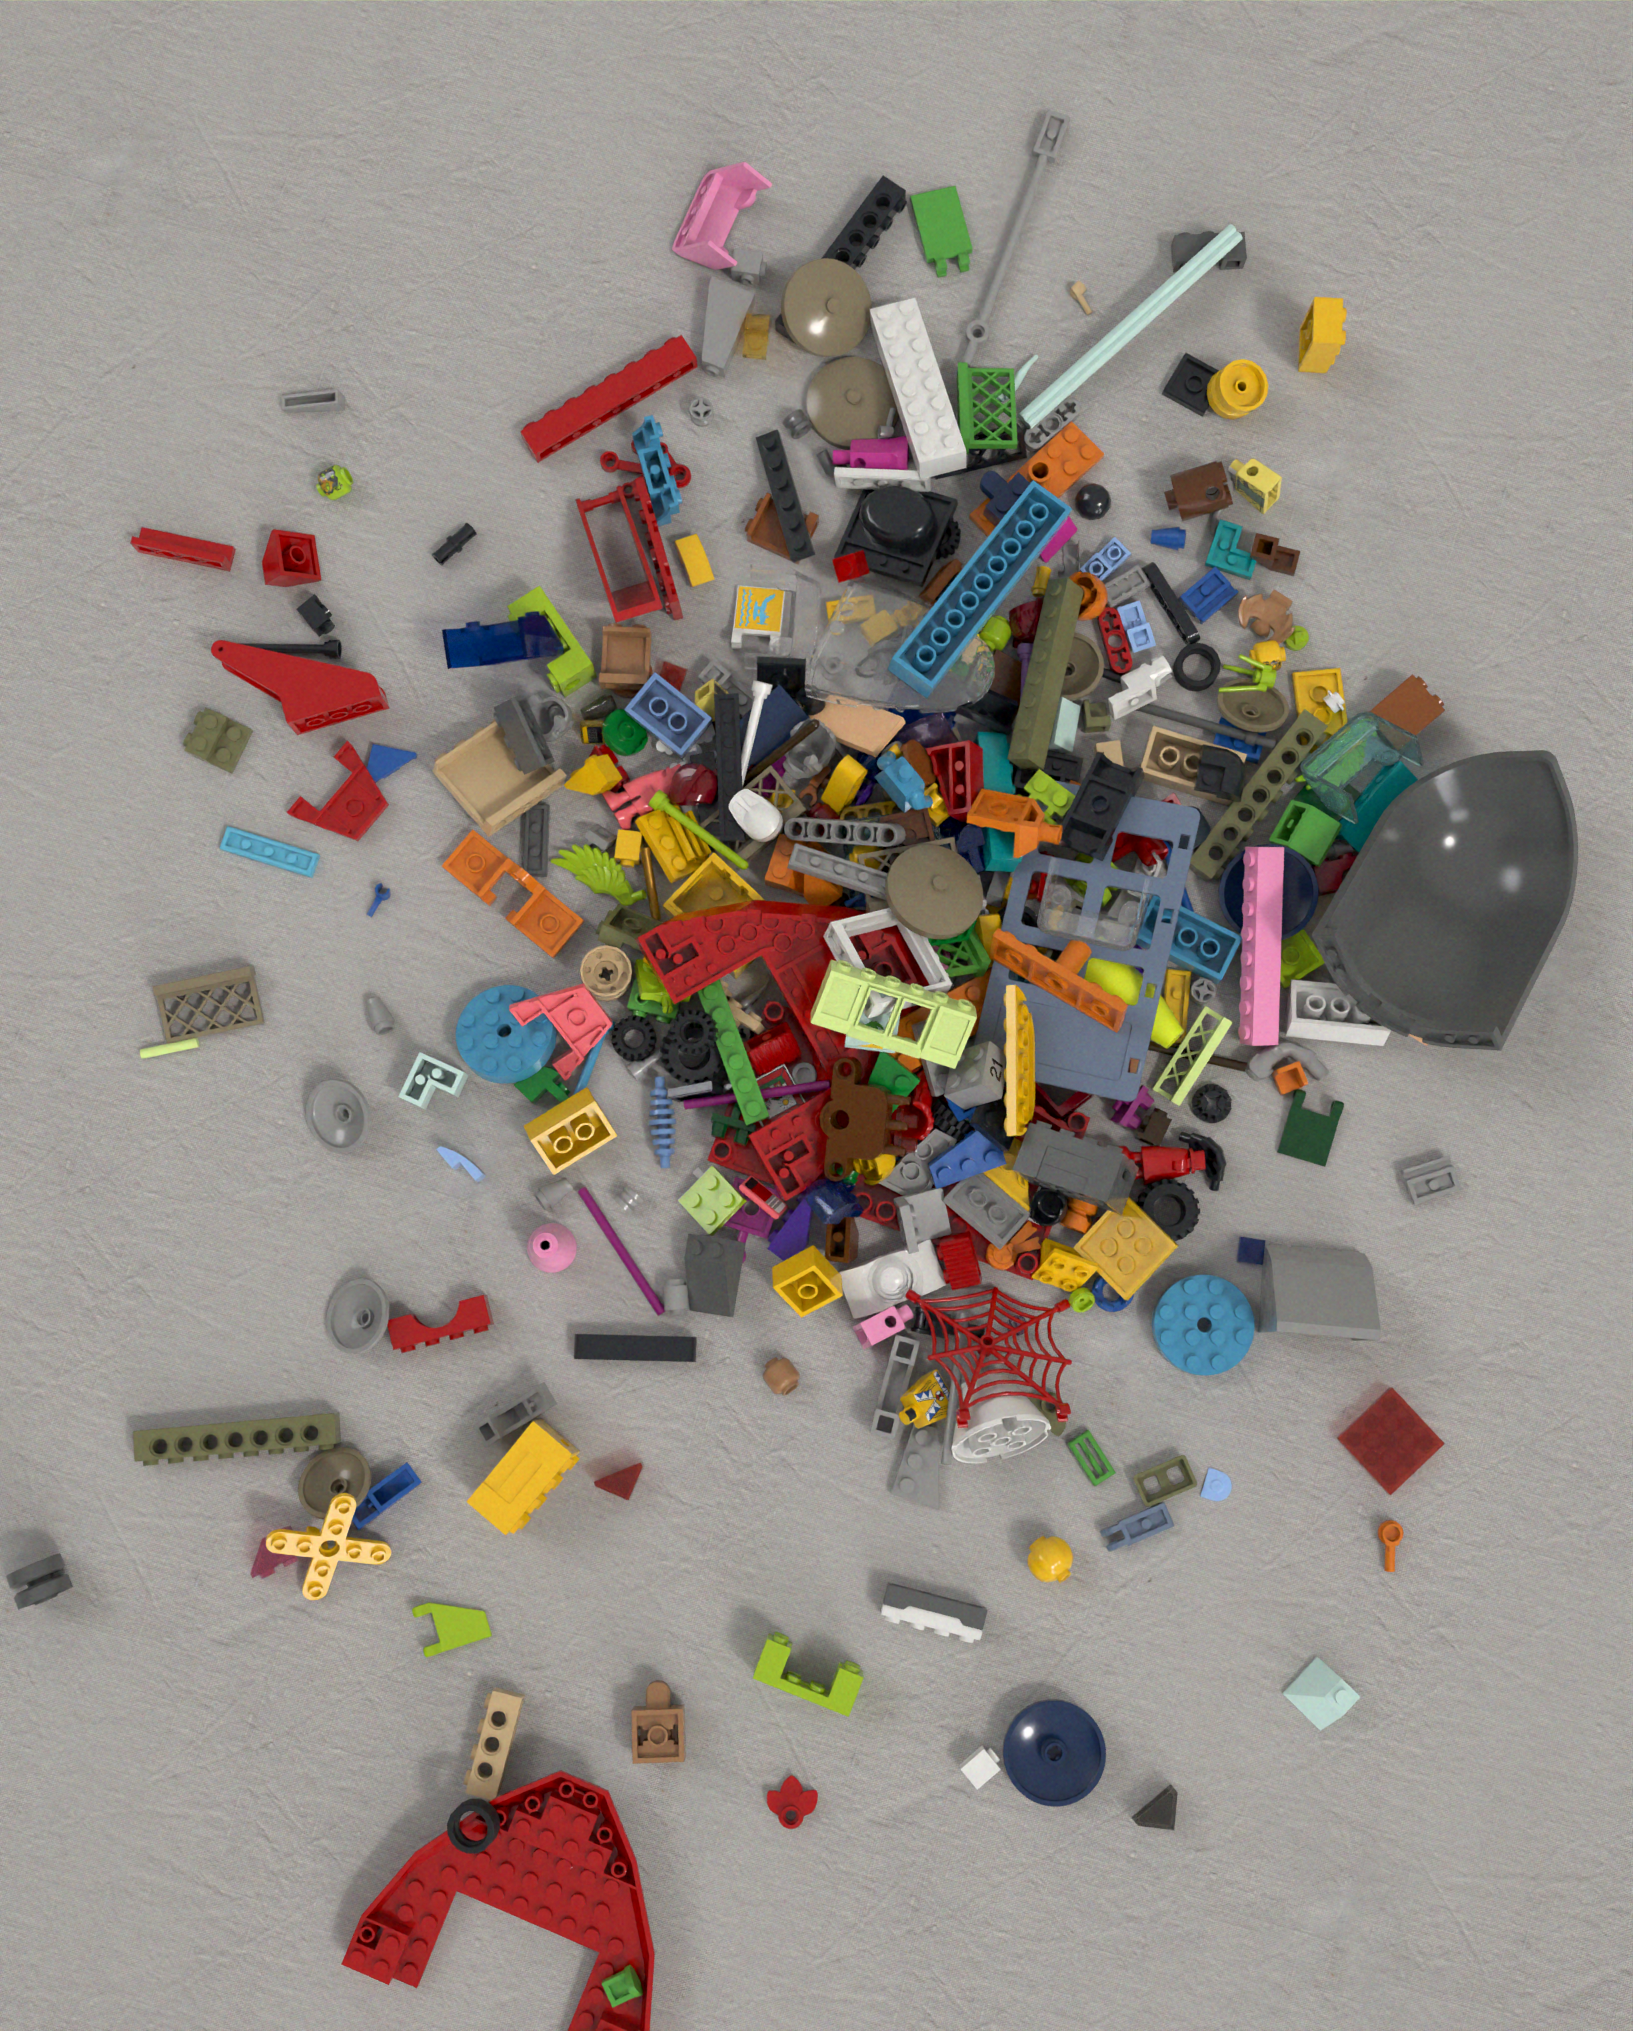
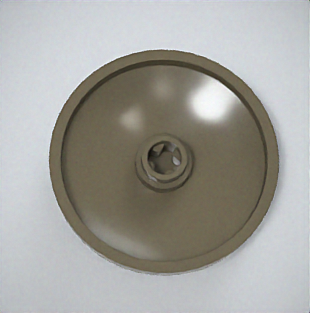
(826, 307)
(850, 401)
(933, 892)

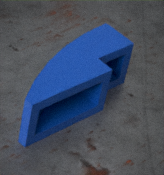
(385, 1495)

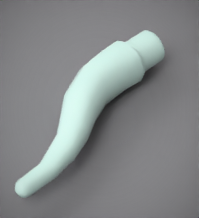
(1019, 376)

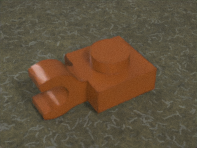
(817, 782)

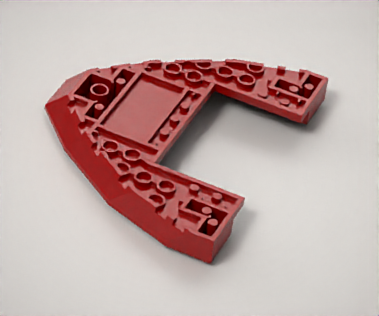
(789, 937)
(553, 1864)

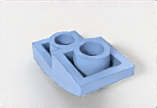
(1107, 560)

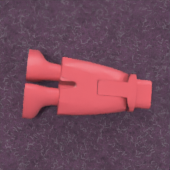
(639, 793)

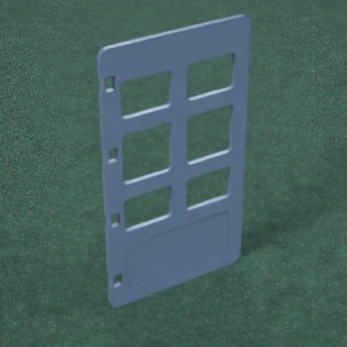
(1069, 1045)

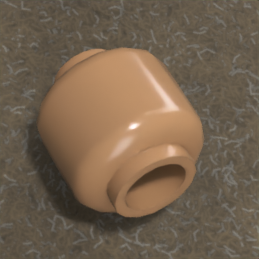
(781, 1376)

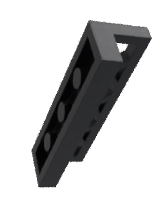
(998, 459)
(991, 710)

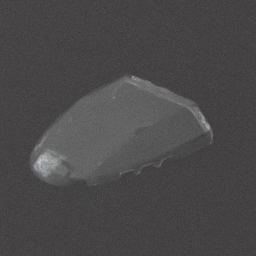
(862, 639)

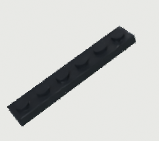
(785, 496)
(728, 762)

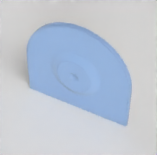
(1216, 1485)

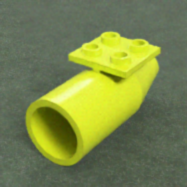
(1126, 983)

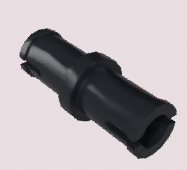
(454, 544)

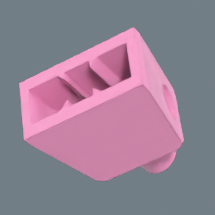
(875, 1330)

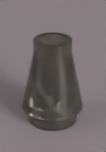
(599, 708)

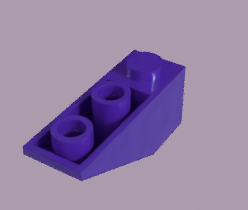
(795, 1232)

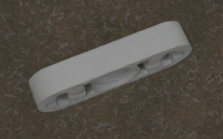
(1060, 409)

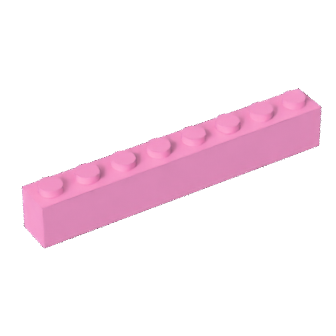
(1261, 945)

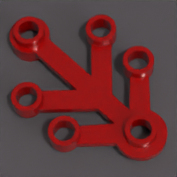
(633, 467)

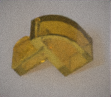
(756, 336)

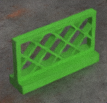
(966, 403)
(969, 950)

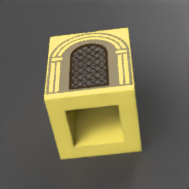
(705, 697)

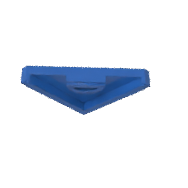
(387, 760)

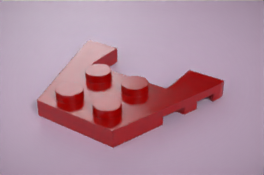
(354, 804)

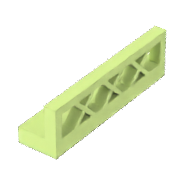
(1199, 1062)

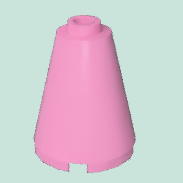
(561, 1249)

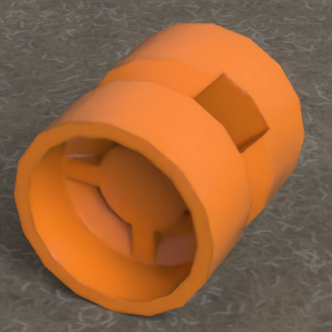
(1079, 1215)

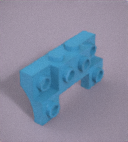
(654, 466)

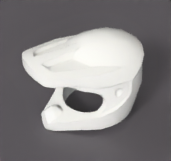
(756, 815)

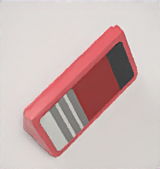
(763, 1197)

